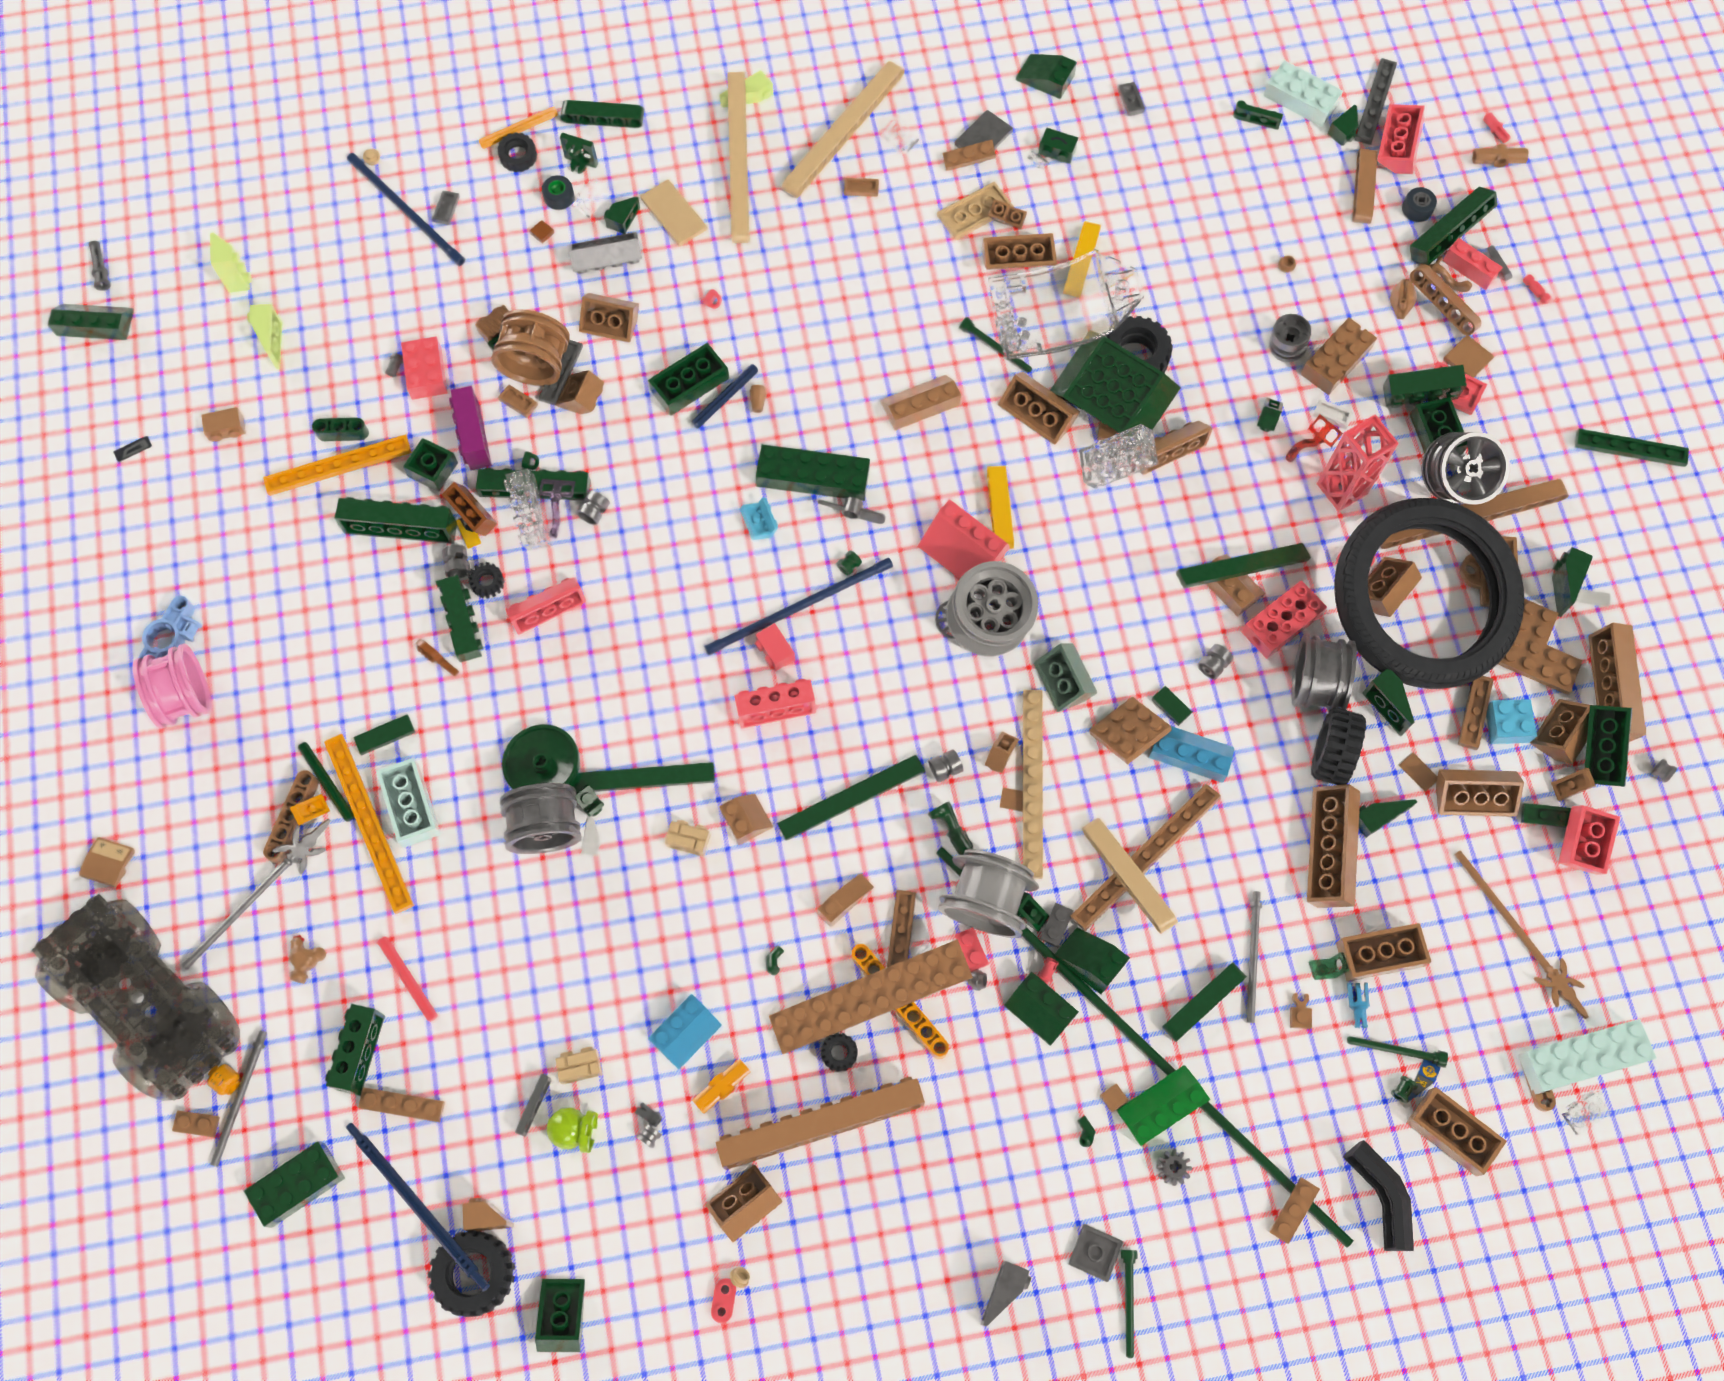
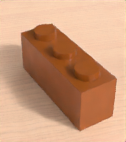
(469, 509)

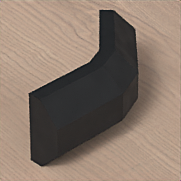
(1391, 1193)

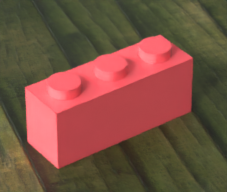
(1472, 263)

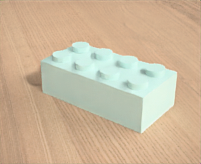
(1303, 93)
(408, 802)

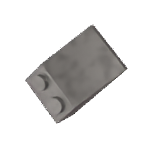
(1007, 1287)

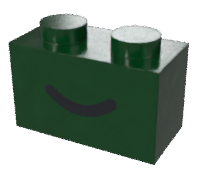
(1058, 145)

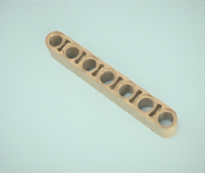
(1129, 875)

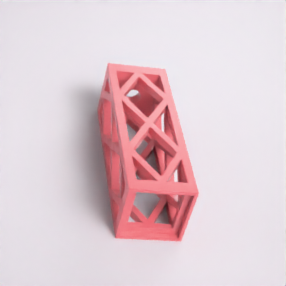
(1354, 478)

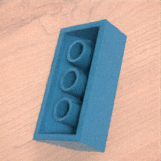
(1194, 754)

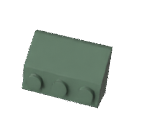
(1065, 676)

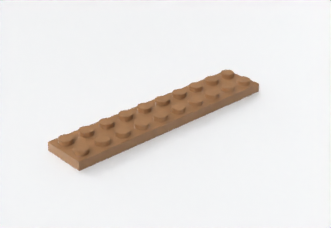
(870, 996)

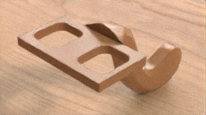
(1464, 286)

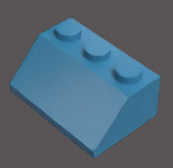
(685, 1031)

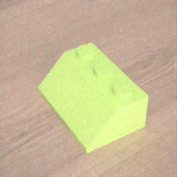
(228, 265)

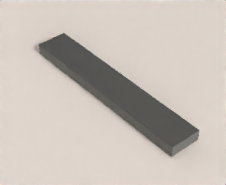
(1376, 101)

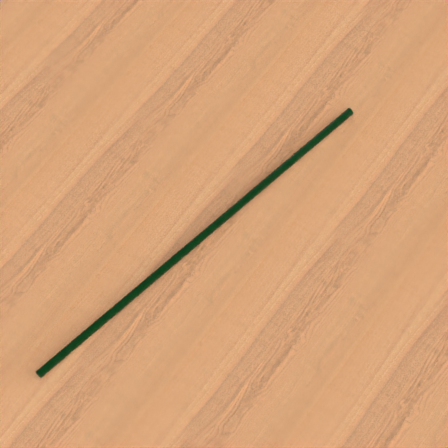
(1160, 1062)

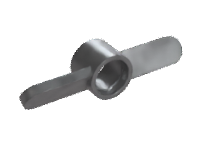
(853, 510)

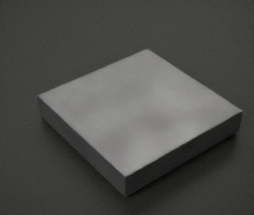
(1095, 1253)

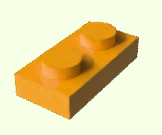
(310, 809)

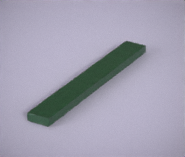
(1242, 565)
(646, 777)
(850, 797)

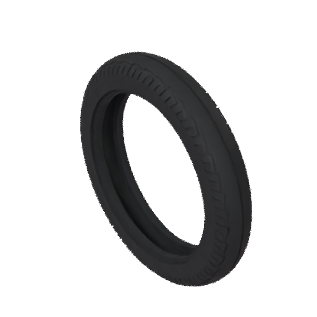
(1493, 557)

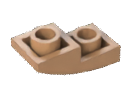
(1006, 214)

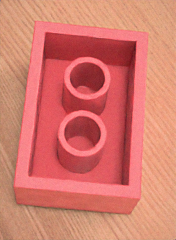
(424, 368)
(1589, 840)

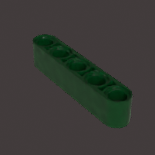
(602, 113)
(1204, 1002)

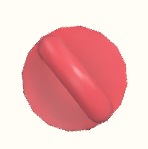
(710, 298)

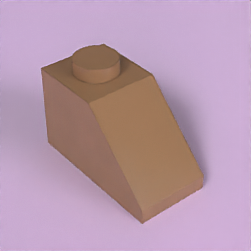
(1001, 752)

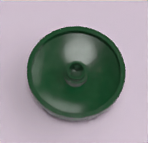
(541, 756)

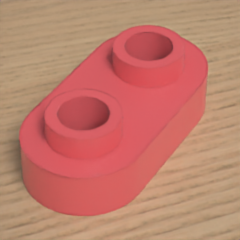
(723, 1301)

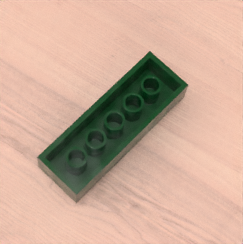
(812, 472)
(396, 520)

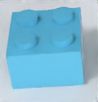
(1511, 721)

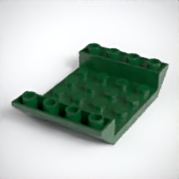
(1115, 386)

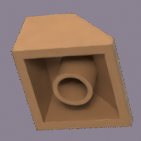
(581, 392)
(745, 817)
(483, 1216)

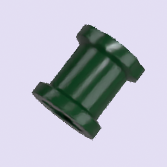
(1404, 1089)

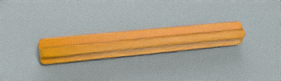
(518, 127)

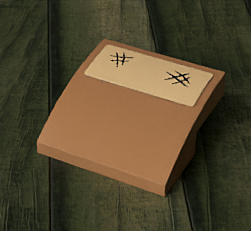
(106, 862)

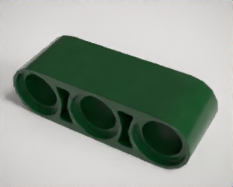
(348, 433)

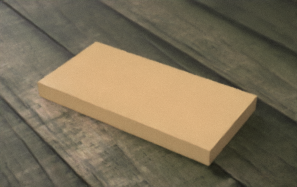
(971, 211)
(673, 212)

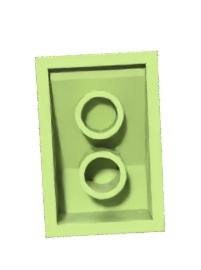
(268, 328)

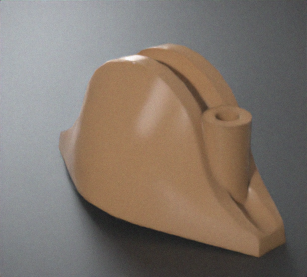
(1403, 298)

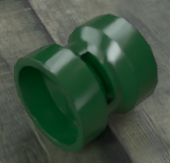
(848, 563)

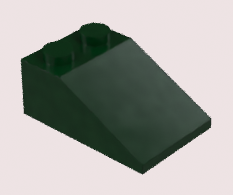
(1048, 73)
(1569, 577)
(1390, 700)
(1091, 959)
(560, 1315)

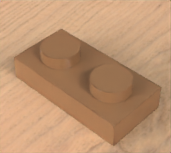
(1573, 784)
(196, 1124)

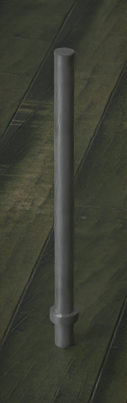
(1253, 961)
(258, 1046)

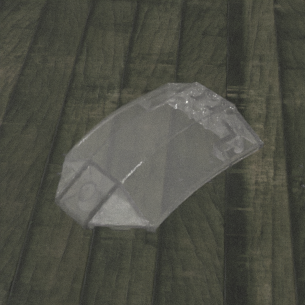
(1063, 304)

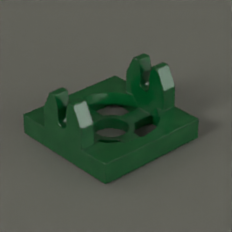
(578, 159)

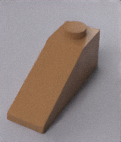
(844, 900)

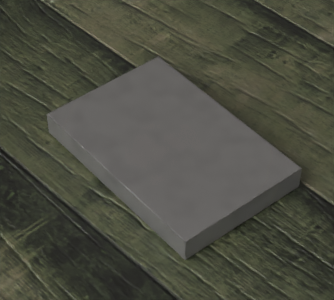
(985, 128)

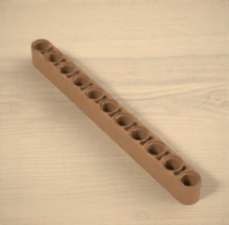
(1498, 507)

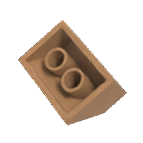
(608, 317)
(1391, 584)
(1236, 592)
(1564, 731)
(743, 1203)

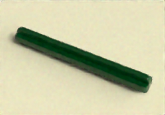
(326, 781)

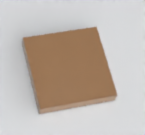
(1469, 354)

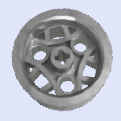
(1323, 673)
(540, 818)

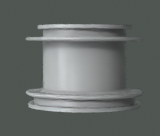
(1013, 587)
(989, 893)

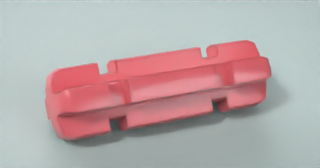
(1537, 289)

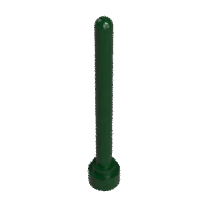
(968, 326)
(1438, 1058)
(1129, 1258)

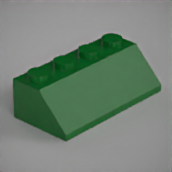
(1163, 1105)

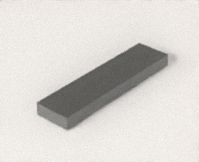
(551, 392)

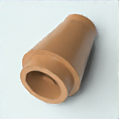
(757, 396)

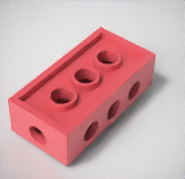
(1295, 620)
(775, 703)

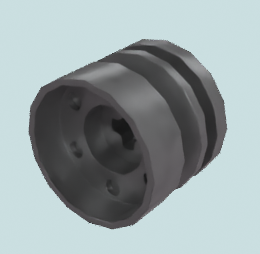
(1290, 337)

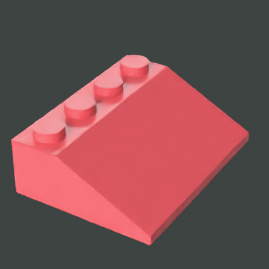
(961, 540)

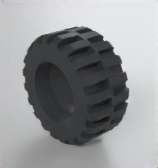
(1148, 334)
(1338, 746)
(500, 1280)

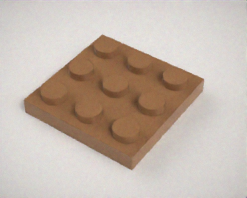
(1130, 730)

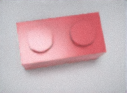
(775, 647)

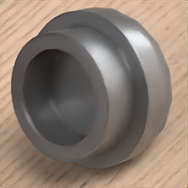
(978, 981)

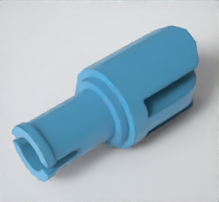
(1359, 1006)

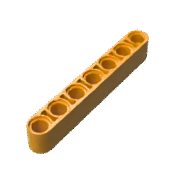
(915, 1027)

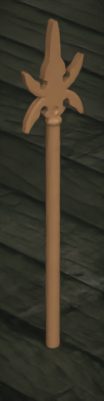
(1557, 981)

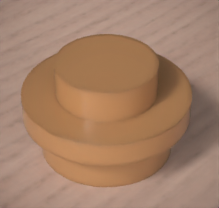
(1287, 264)

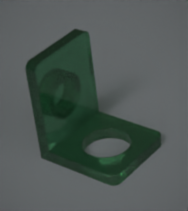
(1327, 968)

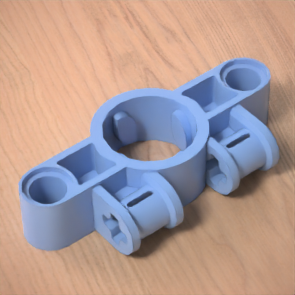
(175, 620)

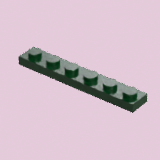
(1631, 447)

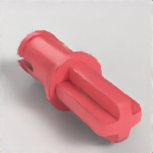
(1496, 127)

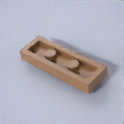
(969, 155)
(1294, 1210)

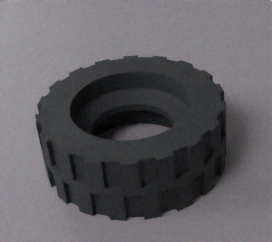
(517, 140)

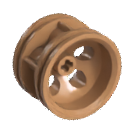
(530, 347)

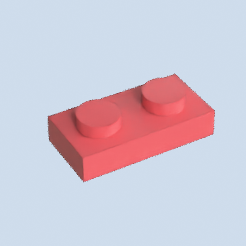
(972, 949)

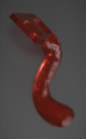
(1319, 438)

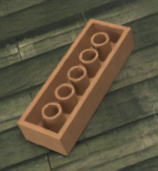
(1617, 672)
(1333, 846)

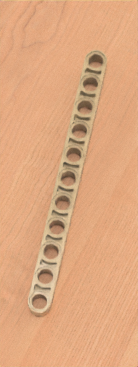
(843, 129)
(738, 157)

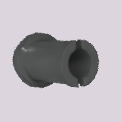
(394, 364)
(654, 1118)

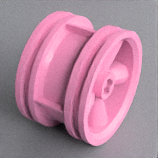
(172, 686)

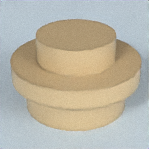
(371, 157)
(740, 1277)

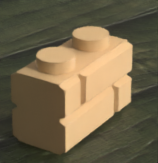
(687, 838)
(579, 1065)

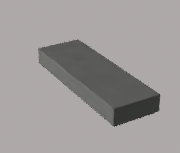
(533, 1105)

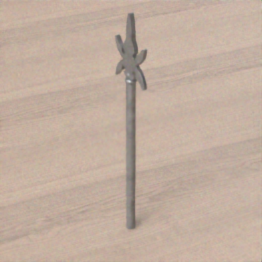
(298, 850)

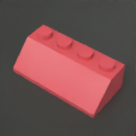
(1401, 137)
(546, 605)

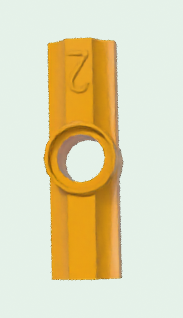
(721, 1086)

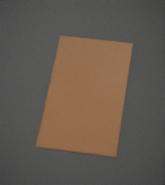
(1419, 771)
(1012, 799)

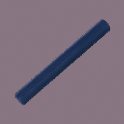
(724, 396)

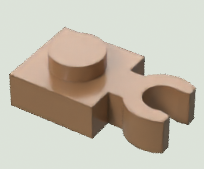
(1300, 1015)

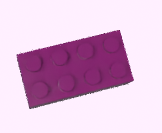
(470, 428)

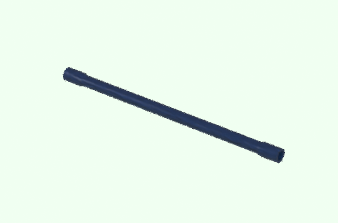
(720, 644)

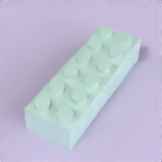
(1587, 1056)

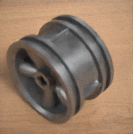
(1493, 469)

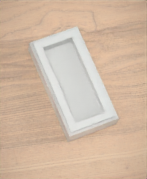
(1335, 414)

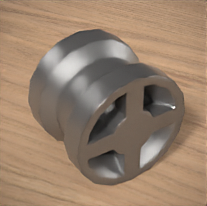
(1664, 770)
(649, 1135)

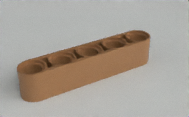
(1364, 186)
(1454, 301)
(282, 823)

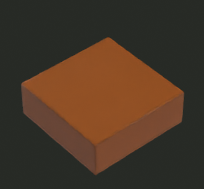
(542, 231)

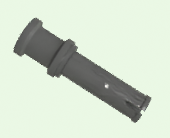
(98, 272)

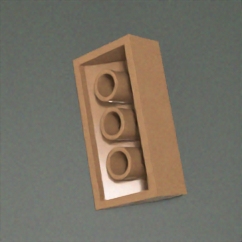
(1019, 251)
(922, 401)
(1038, 407)
(1180, 443)
(1479, 792)

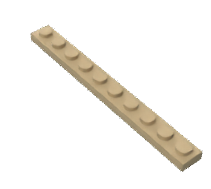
(1033, 781)

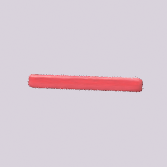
(407, 979)

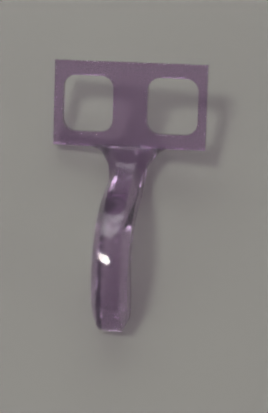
(555, 497)

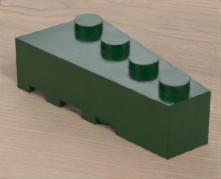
(460, 618)

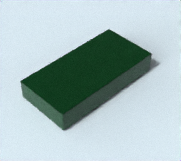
(1171, 705)

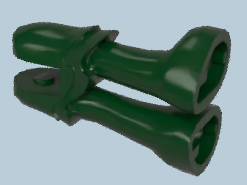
(957, 836)

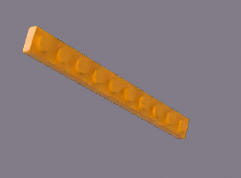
(369, 824)

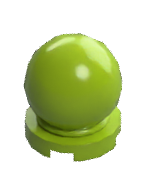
(571, 1128)

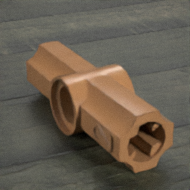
(1500, 155)

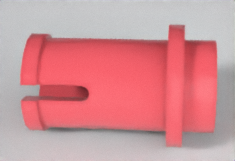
(1048, 970)

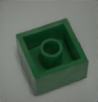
(430, 464)

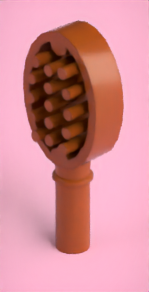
(434, 656)

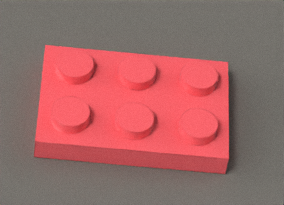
(1471, 394)

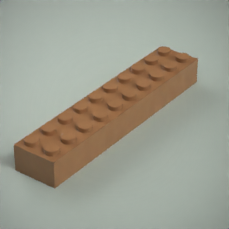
(820, 1123)

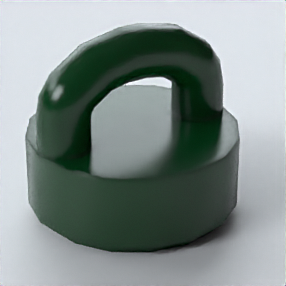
(526, 461)

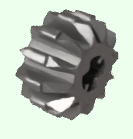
(1169, 1160)

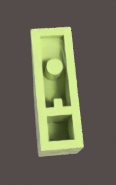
(757, 89)

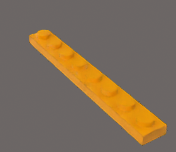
(337, 465)

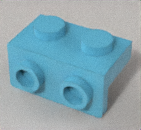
(759, 519)

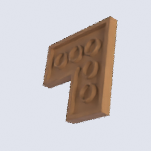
(1537, 660)

